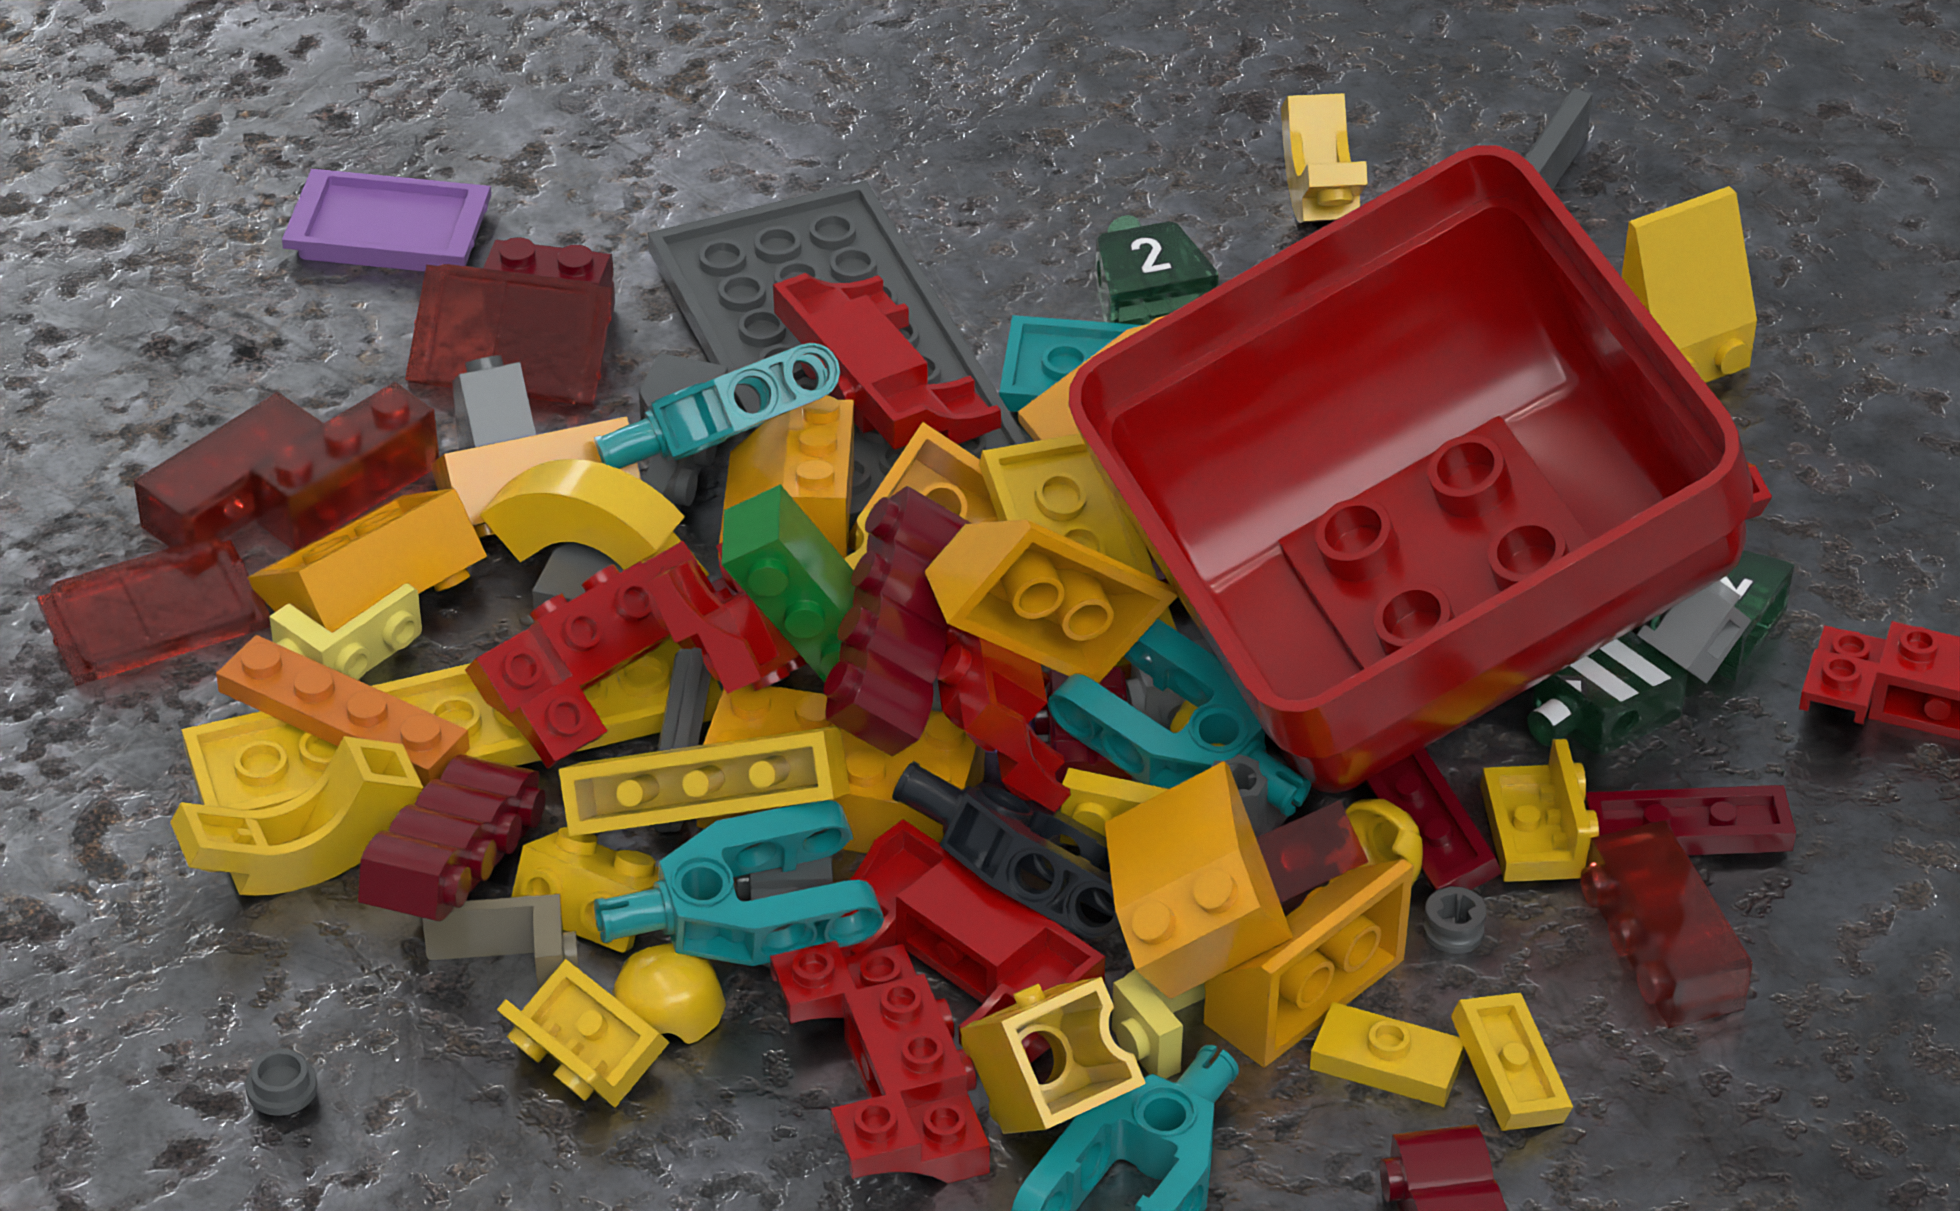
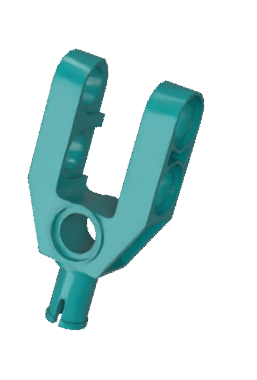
(708, 412)
(1154, 752)
(698, 898)
(1155, 1127)

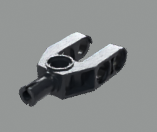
(1001, 833)

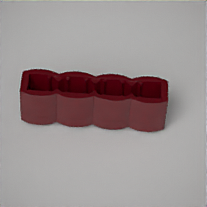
(895, 628)
(450, 837)
(1441, 1171)

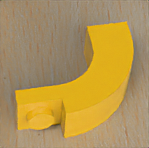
(1318, 159)
(585, 506)
(309, 835)

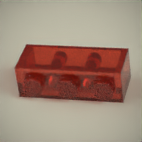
(344, 466)
(209, 482)
(1666, 924)

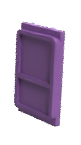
(385, 220)

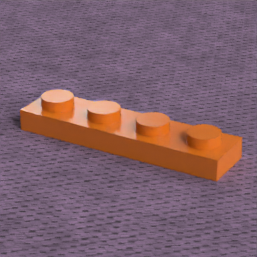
(337, 705)

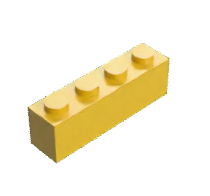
(704, 780)

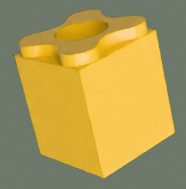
(1086, 1059)

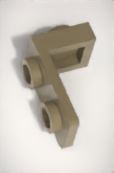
(505, 928)

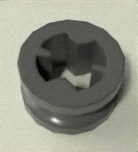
(1451, 936)

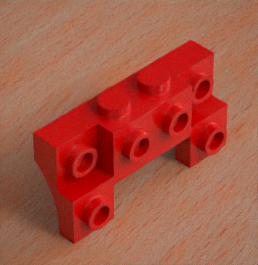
(878, 362)
(735, 634)
(573, 646)
(1907, 676)
(993, 700)
(967, 927)
(904, 1055)

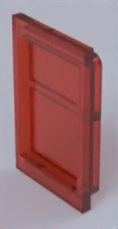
(541, 321)
(152, 608)

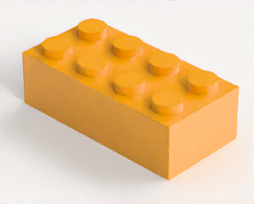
(871, 772)

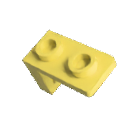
(360, 642)
(1147, 1024)

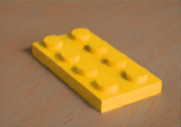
(1062, 491)

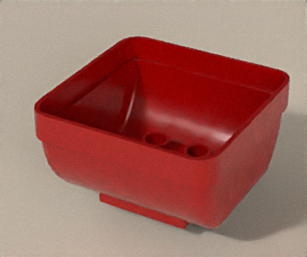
(1416, 464)

